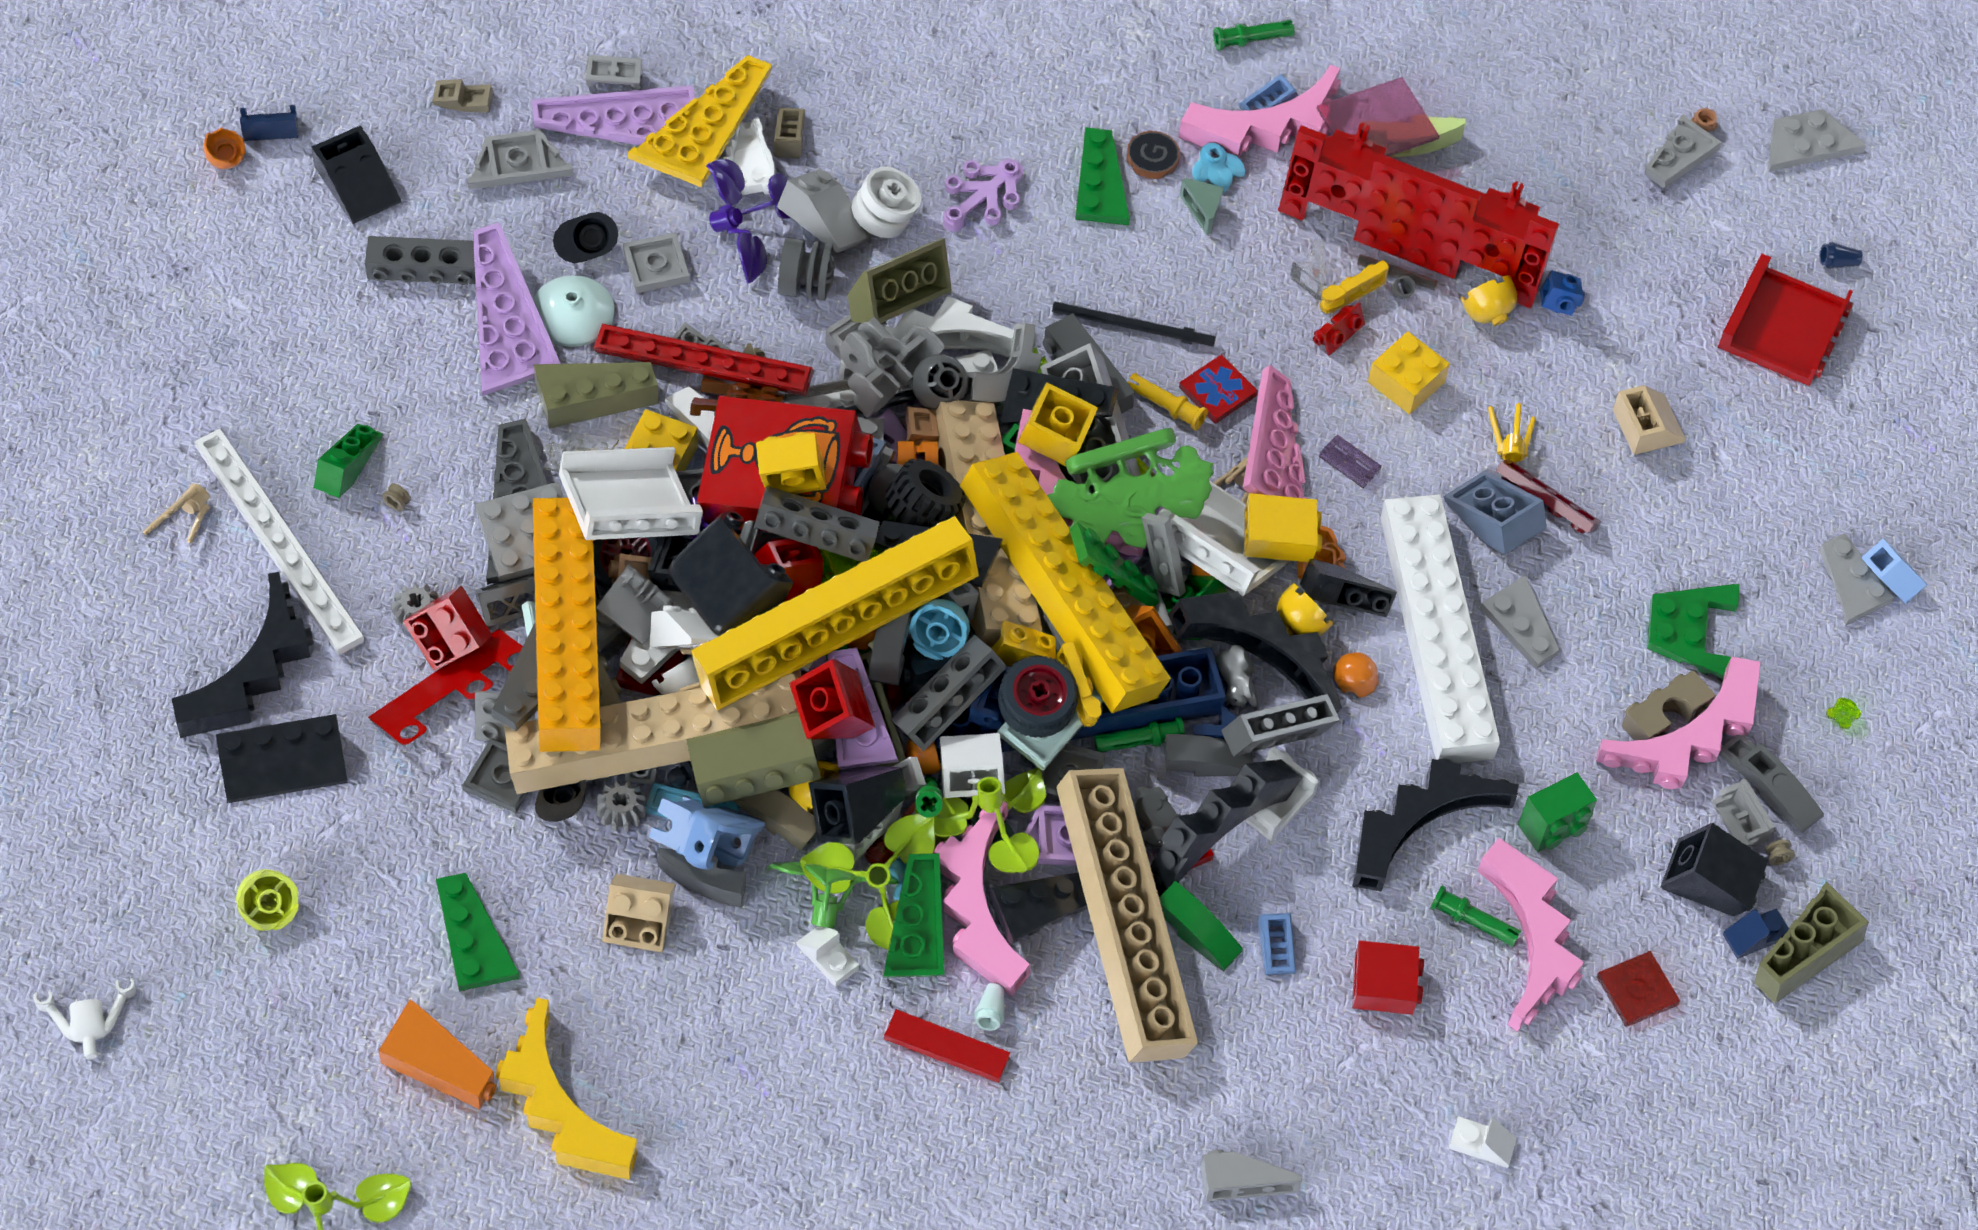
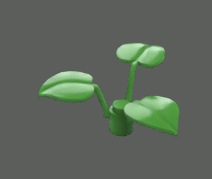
(826, 905)

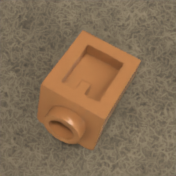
(921, 425)
(620, 562)

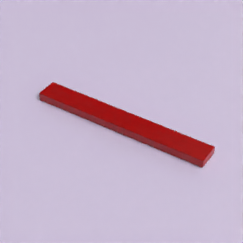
(703, 359)

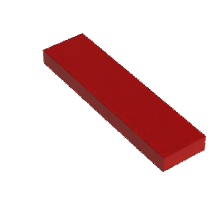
(947, 1045)

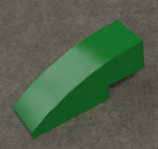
(1199, 926)

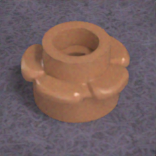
(1705, 119)

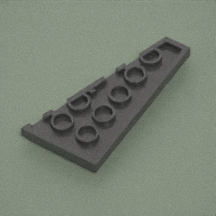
(516, 469)
(519, 694)

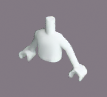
(87, 1018)

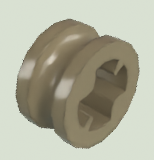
(396, 497)
(1780, 852)

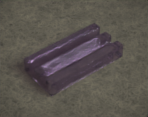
(1346, 464)

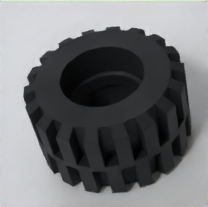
(924, 494)

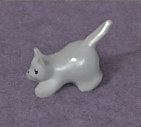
(1235, 669)

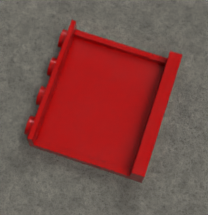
(1784, 323)

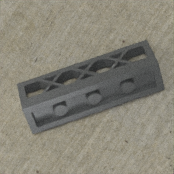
(505, 590)

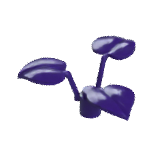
(730, 183)

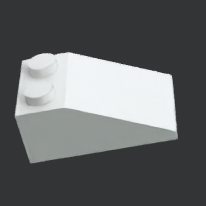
(678, 629)

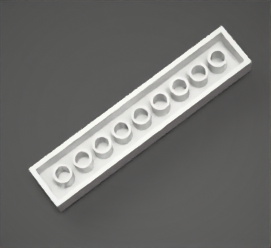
(1439, 629)

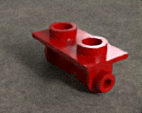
(1345, 325)

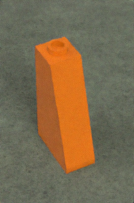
(435, 1057)

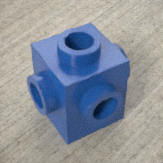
(1561, 293)

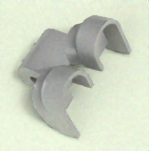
(871, 344)

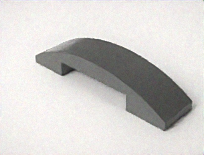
(888, 650)

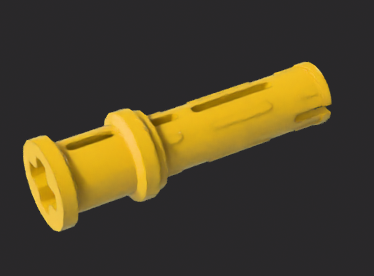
(1177, 406)

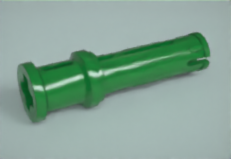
(1242, 34)
(1151, 734)
(927, 796)
(1462, 910)

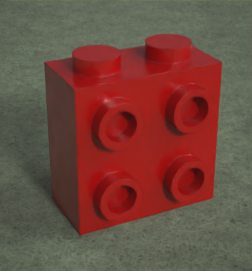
(1387, 977)

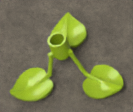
(1023, 793)
(904, 837)
(297, 1183)

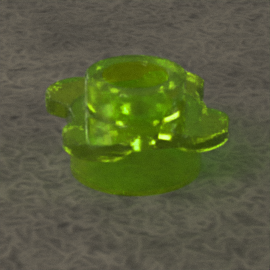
(1847, 706)

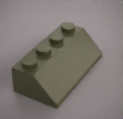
(901, 283)
(752, 759)

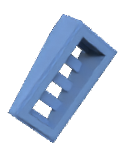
(1272, 88)
(1270, 920)

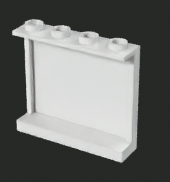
(628, 493)
(1217, 543)

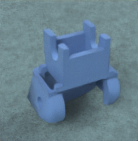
(707, 831)

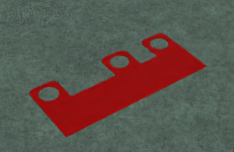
(455, 675)

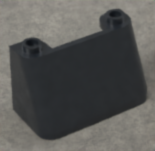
(726, 578)

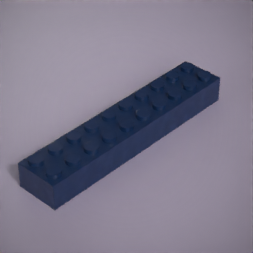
(1190, 694)

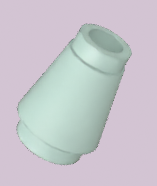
(990, 1010)

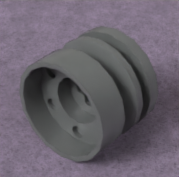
(805, 268)

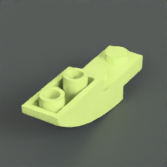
(1449, 131)

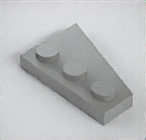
(1683, 150)
(1855, 583)
(1522, 622)

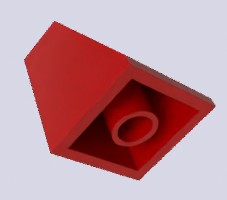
(832, 702)

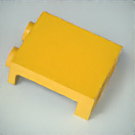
(1022, 642)

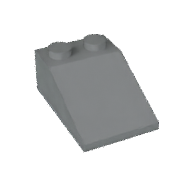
(823, 209)

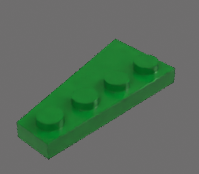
(1100, 181)
(1108, 561)
(917, 928)
(473, 941)

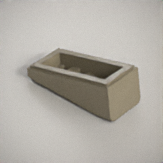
(789, 134)

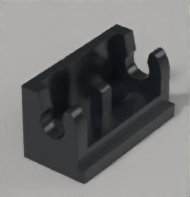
(666, 550)

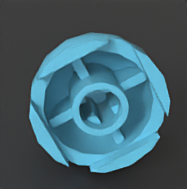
(939, 629)

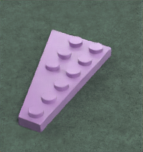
(613, 115)
(508, 320)

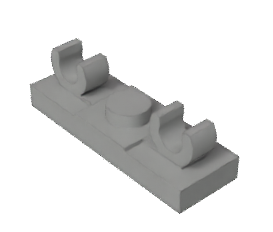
(1164, 553)

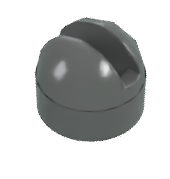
(1407, 285)

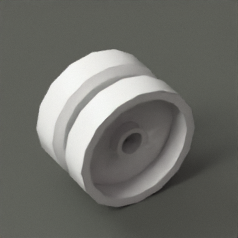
(886, 202)

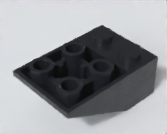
(355, 174)

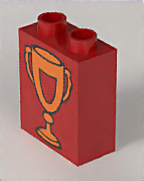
(731, 462)

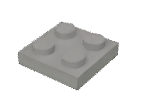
(656, 262)

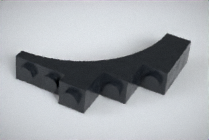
(1226, 620)
(229, 698)
(1414, 807)
(1223, 809)

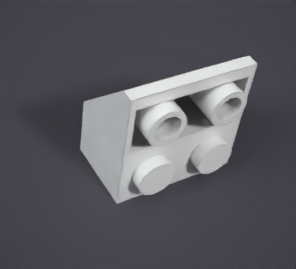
(968, 760)

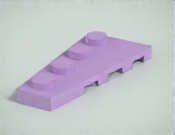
(874, 745)

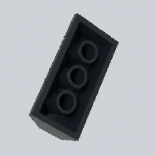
(281, 758)

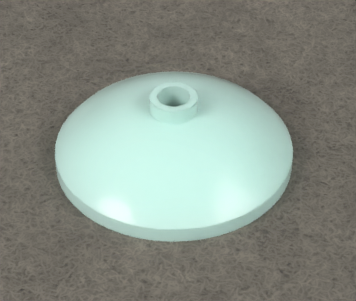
(574, 321)

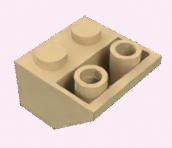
(1647, 419)
(638, 912)

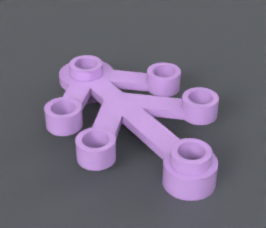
(983, 190)

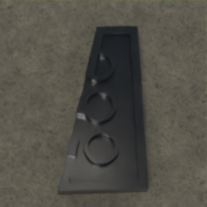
(1027, 385)
(985, 547)
(1034, 904)

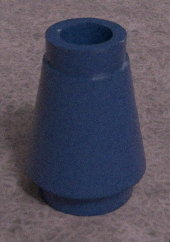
(1837, 256)

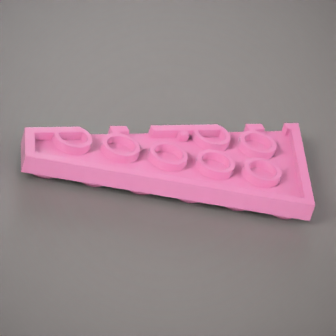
(1273, 456)

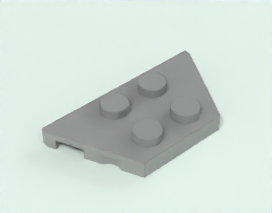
(1810, 139)
(517, 159)

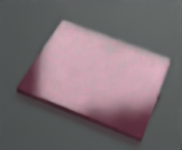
(1388, 109)

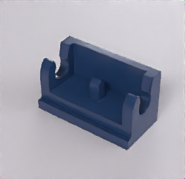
(269, 126)
(985, 707)

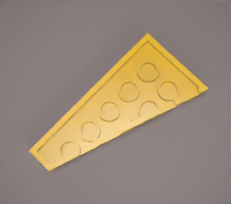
(704, 125)

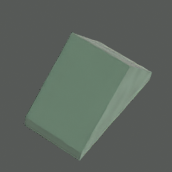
(1202, 201)

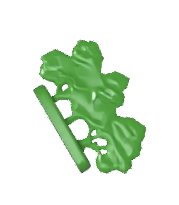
(1127, 498)

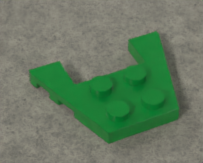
(1680, 625)

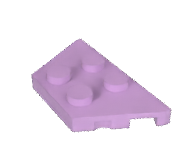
(1052, 836)

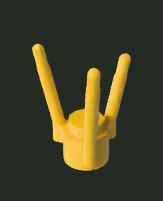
(1513, 446)

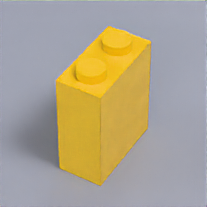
(1281, 527)

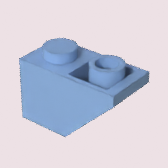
(1894, 571)

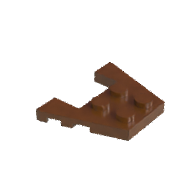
(731, 389)

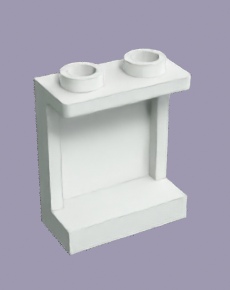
(1275, 817)

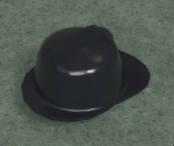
(585, 237)
(560, 802)

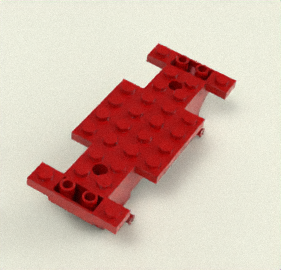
(1419, 212)

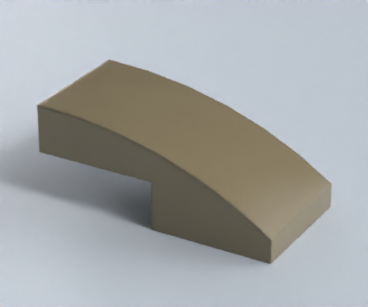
(456, 96)

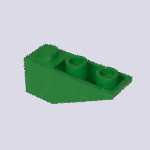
(345, 460)

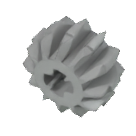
(411, 601)
(621, 806)

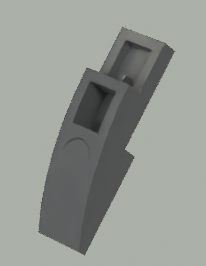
(1774, 780)

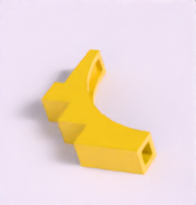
(577, 1138)

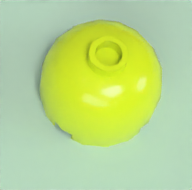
(267, 899)

